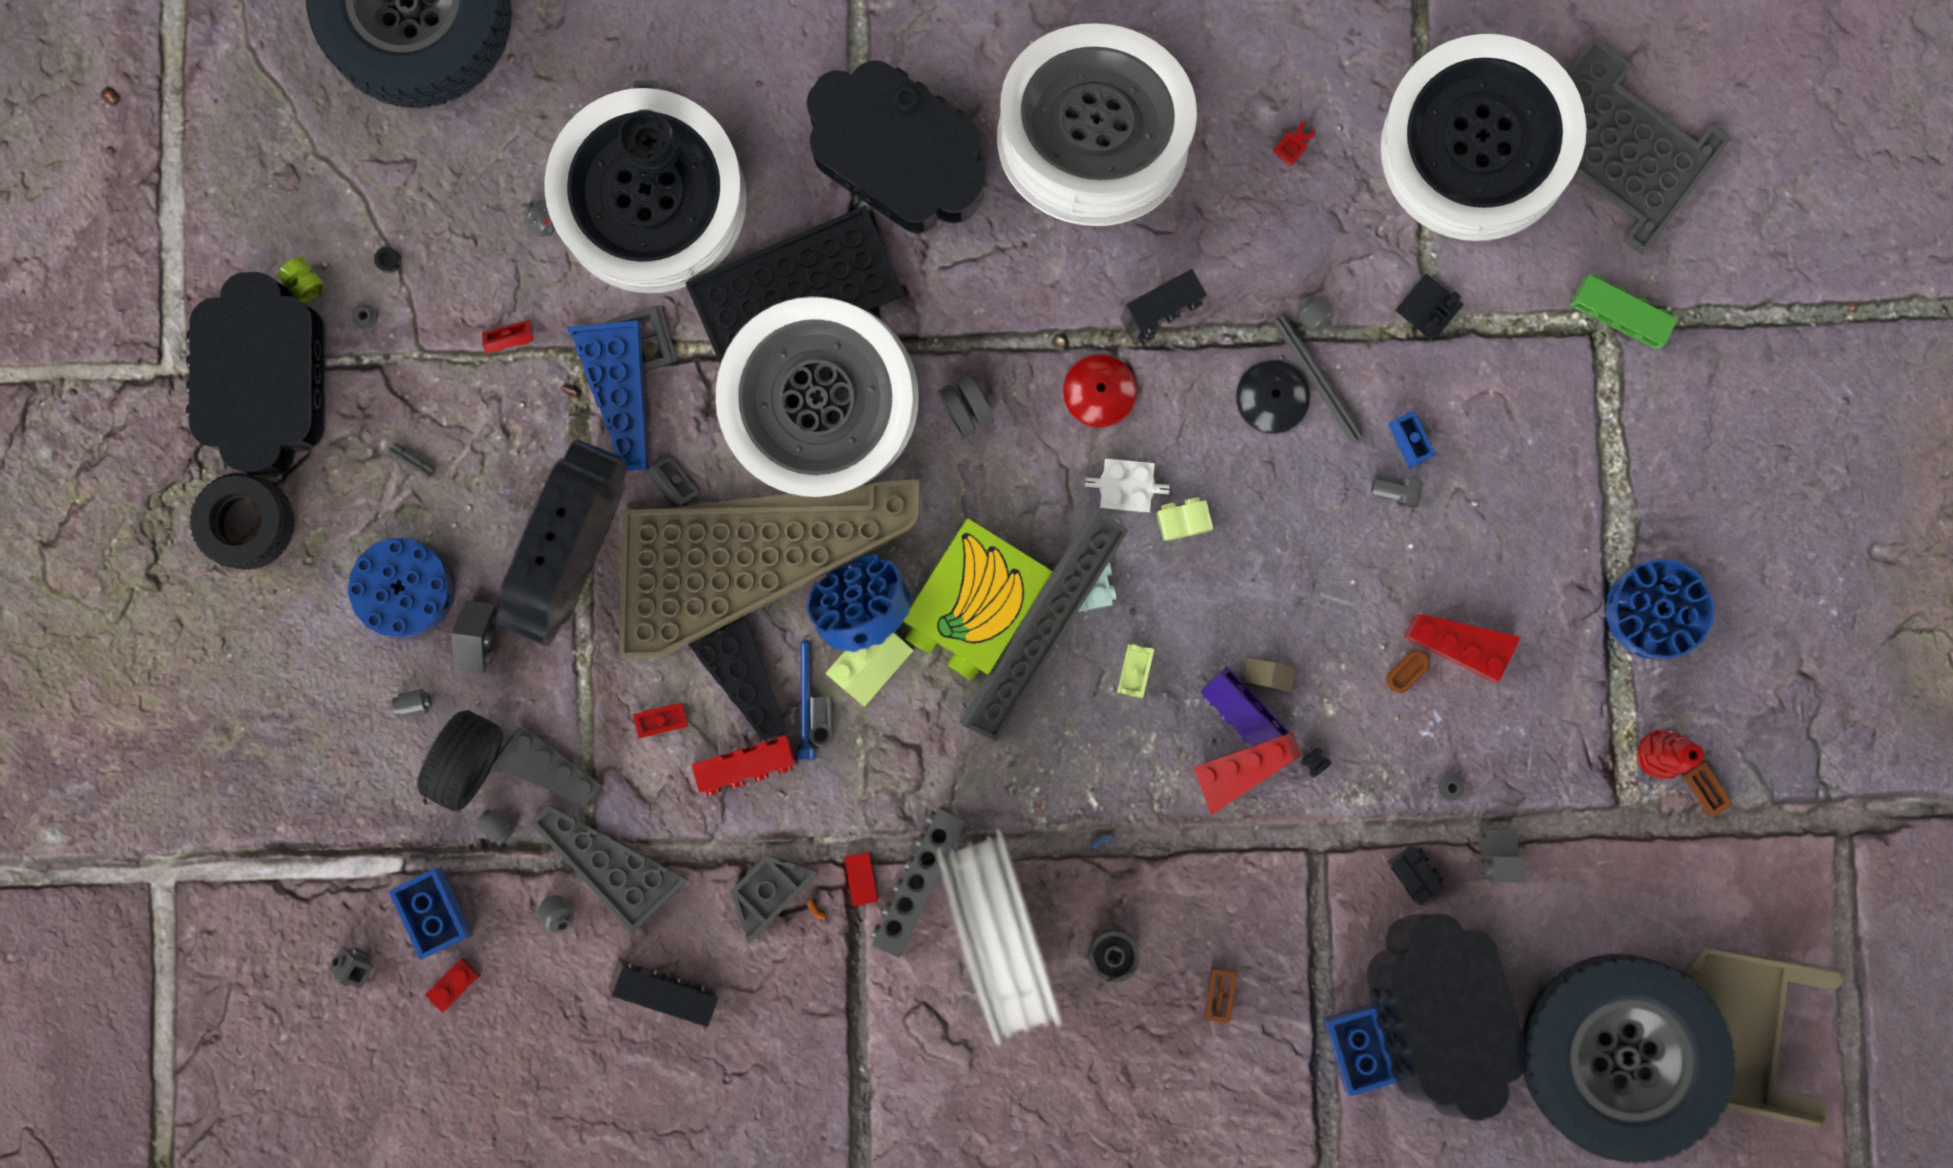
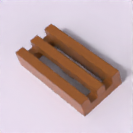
(1698, 794)
(1223, 974)

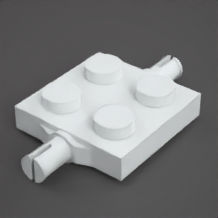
(1127, 485)

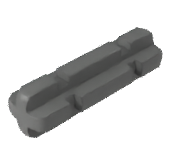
(412, 460)

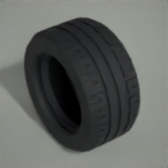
(459, 760)

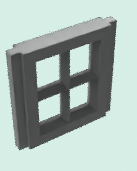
(661, 334)

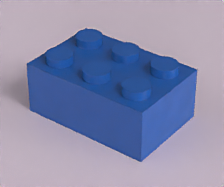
(430, 913)
(1359, 1050)

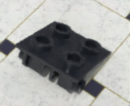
(1429, 307)

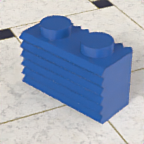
(1411, 439)

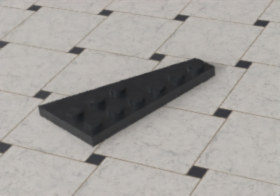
(738, 668)

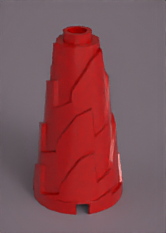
(1667, 754)

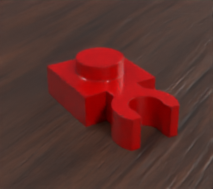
(1292, 145)

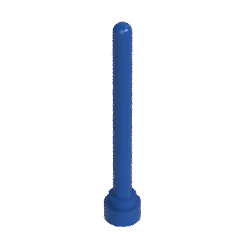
(805, 749)

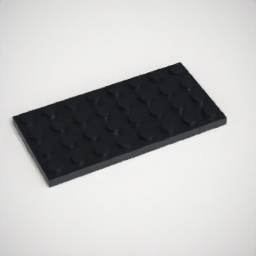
(828, 261)

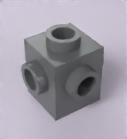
(351, 967)

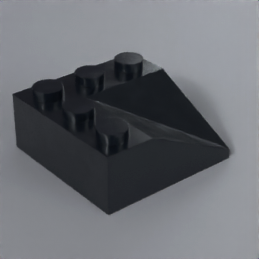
(1148, 312)

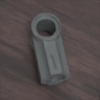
(1403, 491)
(821, 719)

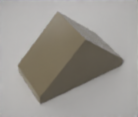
(1269, 675)

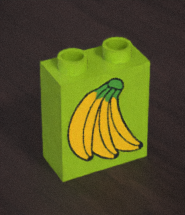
(975, 600)

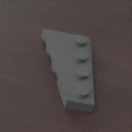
(543, 765)

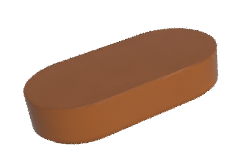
(1407, 671)

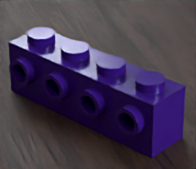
(1242, 708)

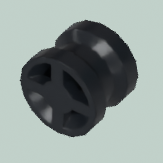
(1316, 762)

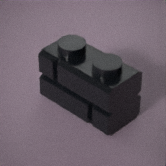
(1416, 875)

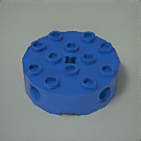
(376, 584)
(859, 603)
(1684, 605)

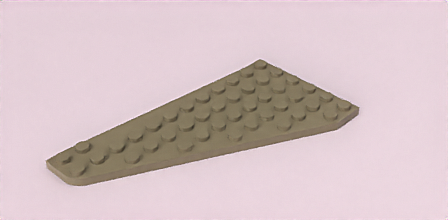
(722, 560)

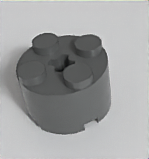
(1126, 961)

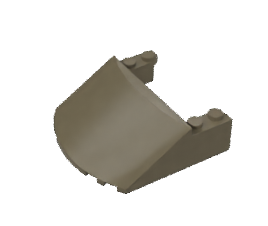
(1753, 1001)

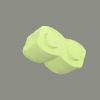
(1184, 520)

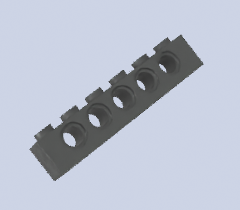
(895, 943)

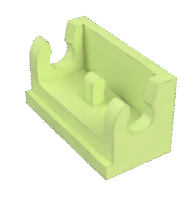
(1135, 671)

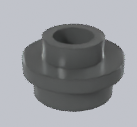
(369, 321)
(1443, 788)

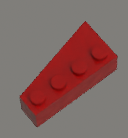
(1468, 646)
(744, 764)
(1239, 771)

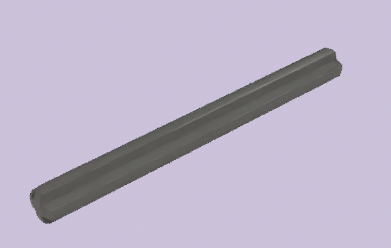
(1318, 378)

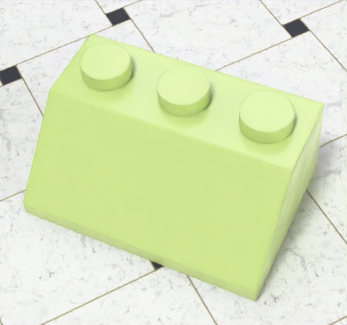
(870, 668)

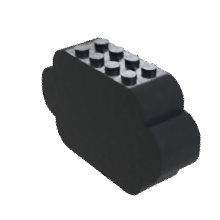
(899, 163)
(256, 375)
(561, 542)
(1447, 1016)

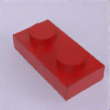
(507, 336)
(660, 720)
(452, 985)

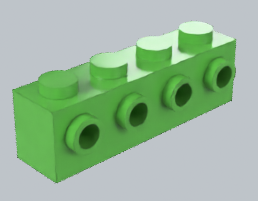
(1623, 311)

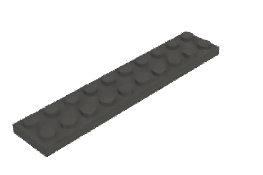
(1044, 625)

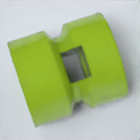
(299, 276)

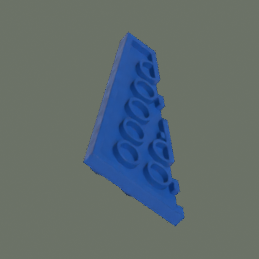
(616, 378)

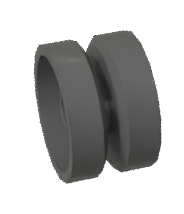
(969, 404)

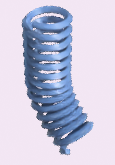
(1103, 839)

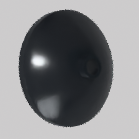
(1269, 413)

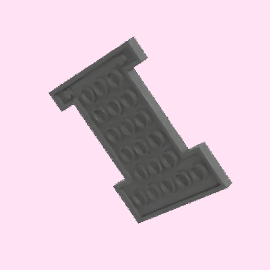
(1634, 151)

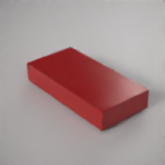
(861, 878)

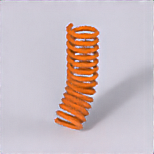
(811, 906)

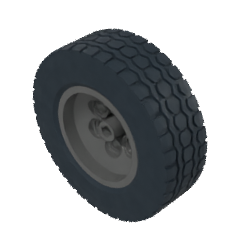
(415, 70)
(1687, 1068)

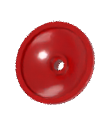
(1096, 407)

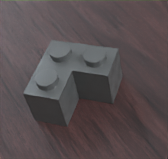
(473, 637)
(1500, 856)

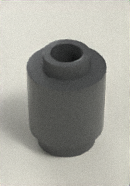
(411, 703)
(494, 827)

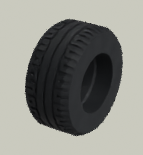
(209, 517)

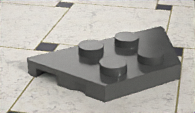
(767, 892)

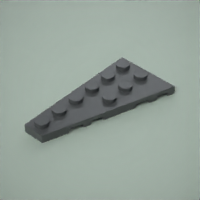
(619, 875)

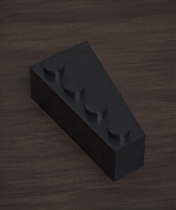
(662, 993)

